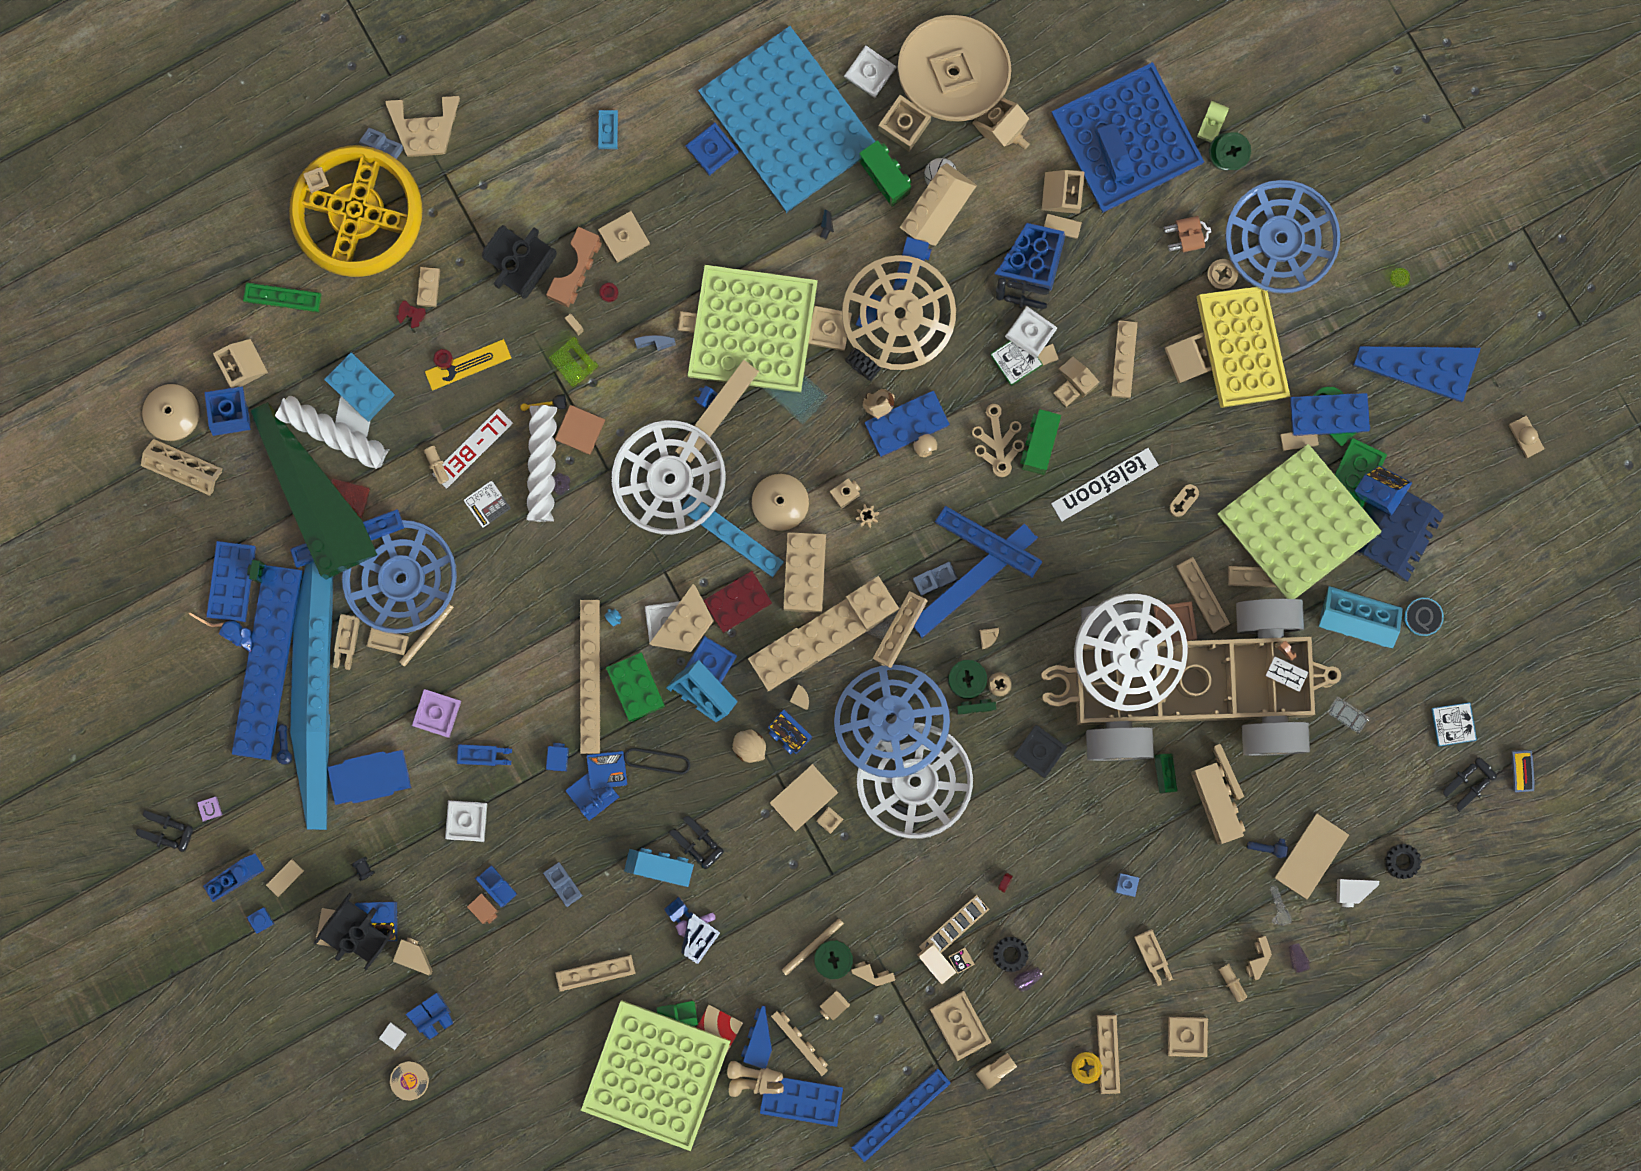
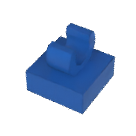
(706, 397)
(676, 909)

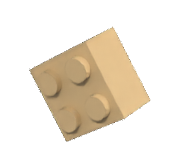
(904, 123)

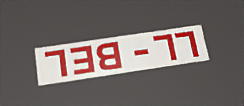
(475, 446)

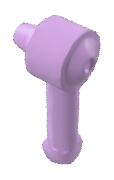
(681, 926)

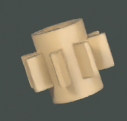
(865, 511)

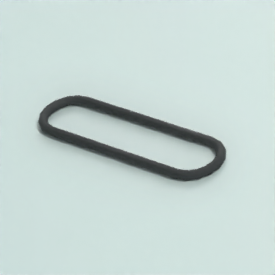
(658, 753)

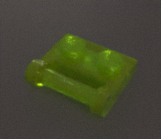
(568, 366)

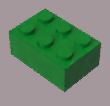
(885, 173)
(1040, 441)
(635, 687)

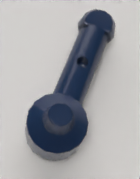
(283, 756)
(1279, 849)

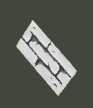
(1287, 674)

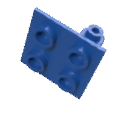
(591, 800)

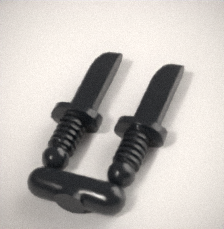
(1000, 291)
(1475, 791)
(185, 839)
(713, 857)

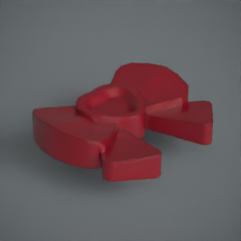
(416, 314)

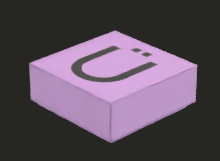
(209, 809)

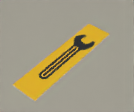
(469, 364)

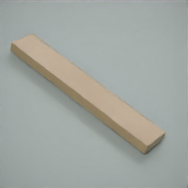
(722, 404)

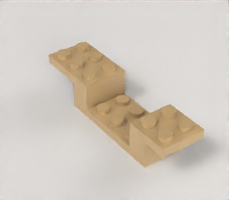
(824, 634)

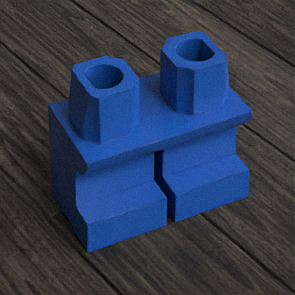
(424, 1021)

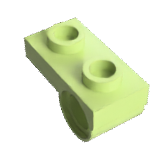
(1213, 121)

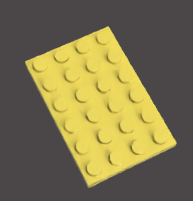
(1243, 346)

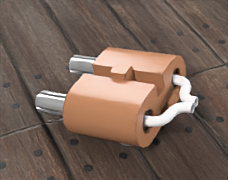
(1189, 234)

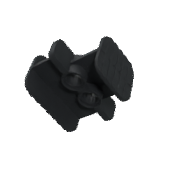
(529, 266)
(352, 931)

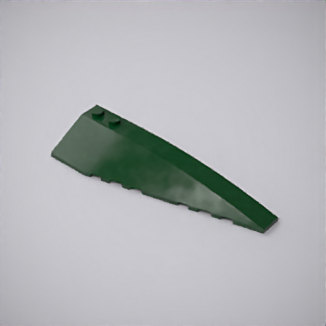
(323, 515)

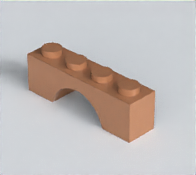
(564, 289)

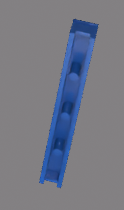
(968, 585)

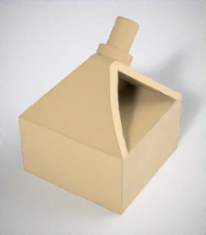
(1003, 124)

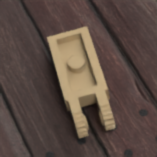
(346, 639)
(1153, 955)

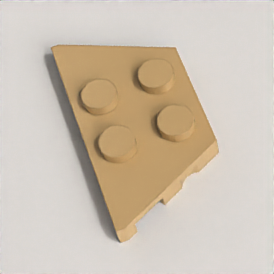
(685, 624)

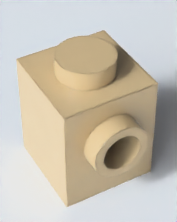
(842, 499)

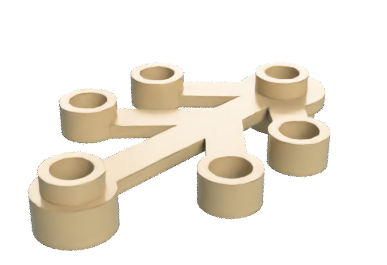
(998, 443)

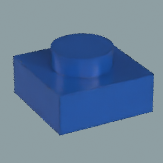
(260, 920)

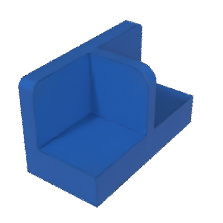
(496, 886)

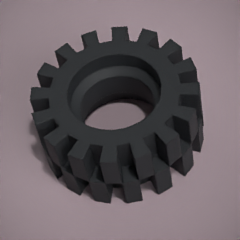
(862, 364)
(1414, 861)
(1022, 954)

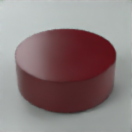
(608, 292)
(443, 359)
(1005, 882)

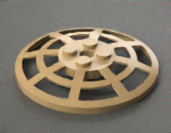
(894, 300)

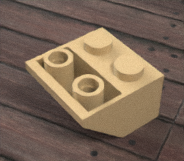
(1063, 191)
(1189, 358)
(240, 363)

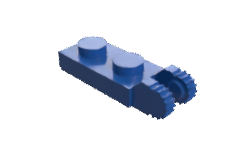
(481, 755)

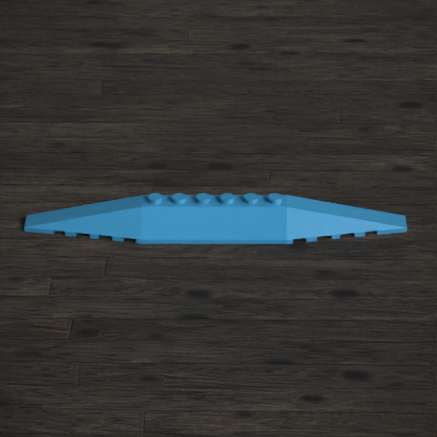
(311, 693)

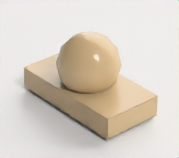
(1526, 437)

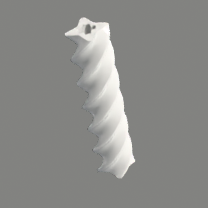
(335, 435)
(541, 463)

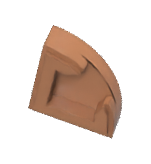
(1285, 648)

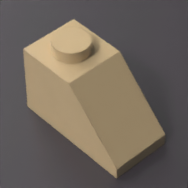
(1079, 376)
(412, 956)
(834, 1006)

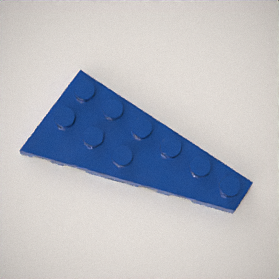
(1434, 369)

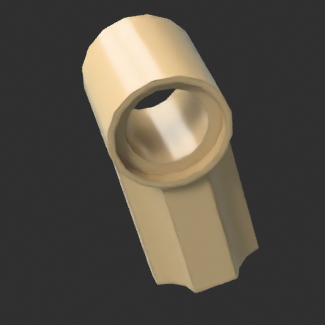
(992, 1074)

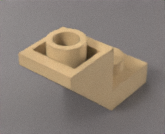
(1256, 966)
(865, 972)

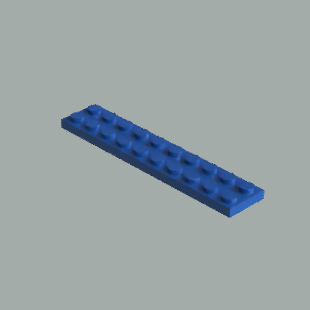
(267, 662)

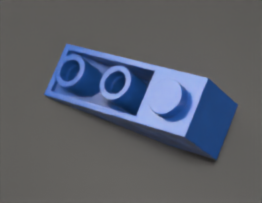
(234, 877)
(760, 1044)

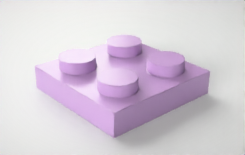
(436, 713)

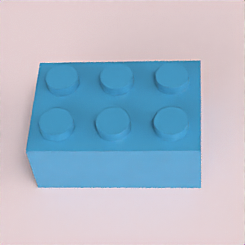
(359, 387)

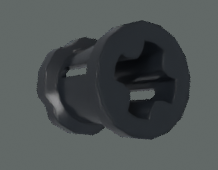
(363, 869)

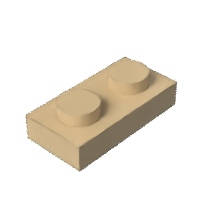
(428, 287)

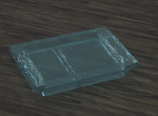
(801, 404)

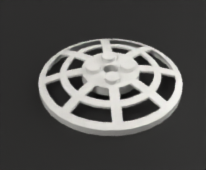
(660, 469)
(1121, 649)
(923, 793)

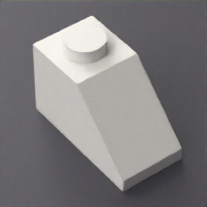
(1354, 891)

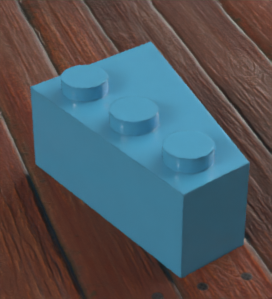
(704, 691)
(659, 867)

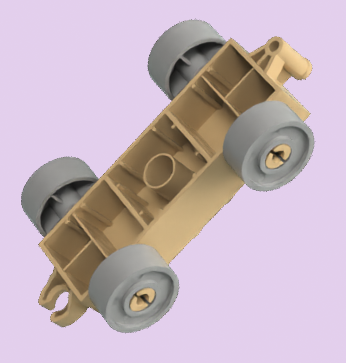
(1217, 684)

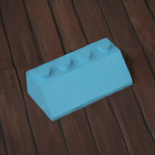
(1361, 617)

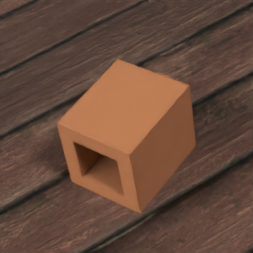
(483, 909)

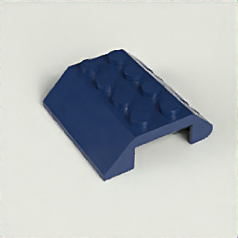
(1401, 534)

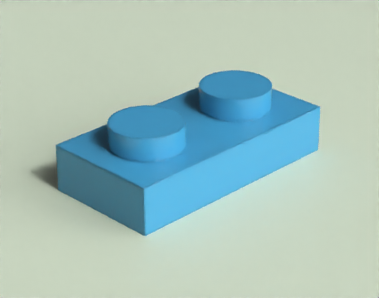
(608, 129)

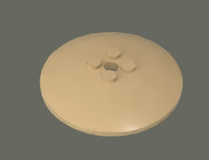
(960, 45)

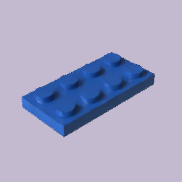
(1329, 414)
(907, 423)
(230, 582)
(804, 1102)

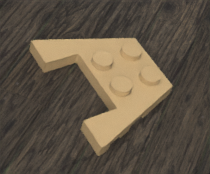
(424, 135)

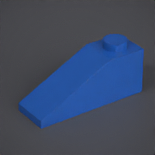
(1115, 152)
(912, 248)

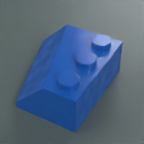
(1034, 256)

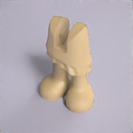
(766, 1080)

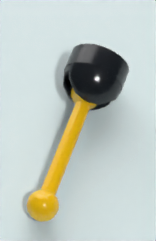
(558, 401)

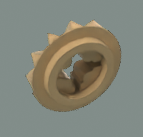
(1231, 272)

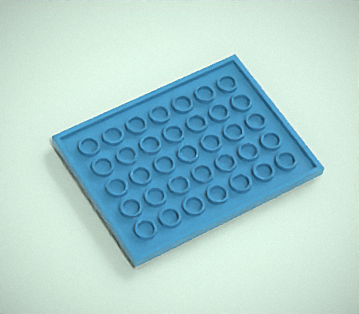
(787, 118)

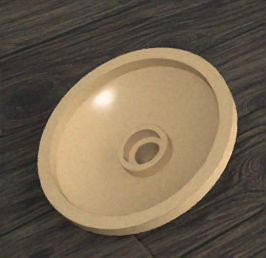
(181, 419)
(785, 515)

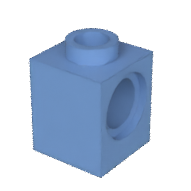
(1126, 885)

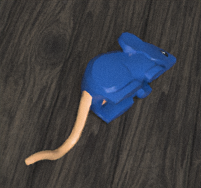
(233, 632)

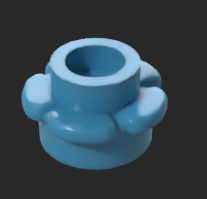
(613, 617)

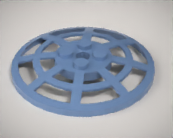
(1290, 228)
(402, 591)
(892, 731)

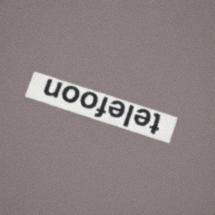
(1104, 484)

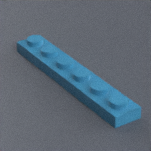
(736, 538)

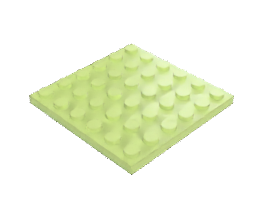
(756, 321)
(1299, 523)
(655, 1075)

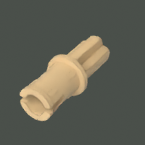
(436, 465)
(1233, 983)

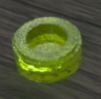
(1400, 277)

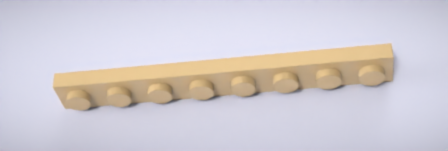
(590, 676)

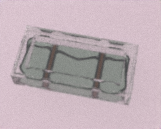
(1348, 715)

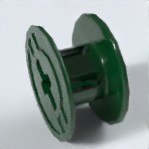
(1234, 160)
(975, 671)
(840, 950)

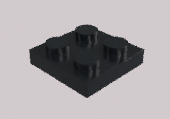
(1040, 751)

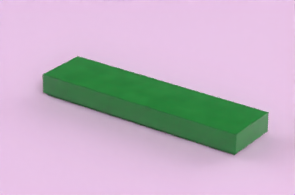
(282, 297)

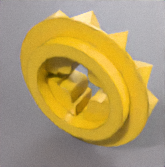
(1080, 1061)

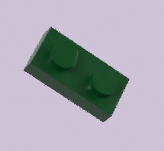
(255, 571)
(984, 706)
(1165, 773)

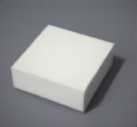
(392, 1036)

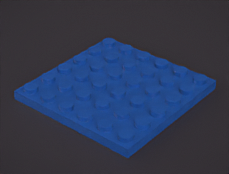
(1148, 126)

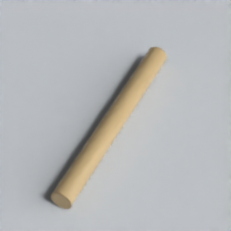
(425, 635)
(813, 946)

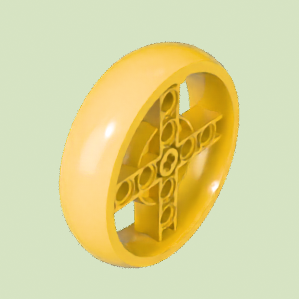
(341, 261)

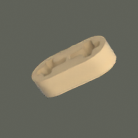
(1180, 497)

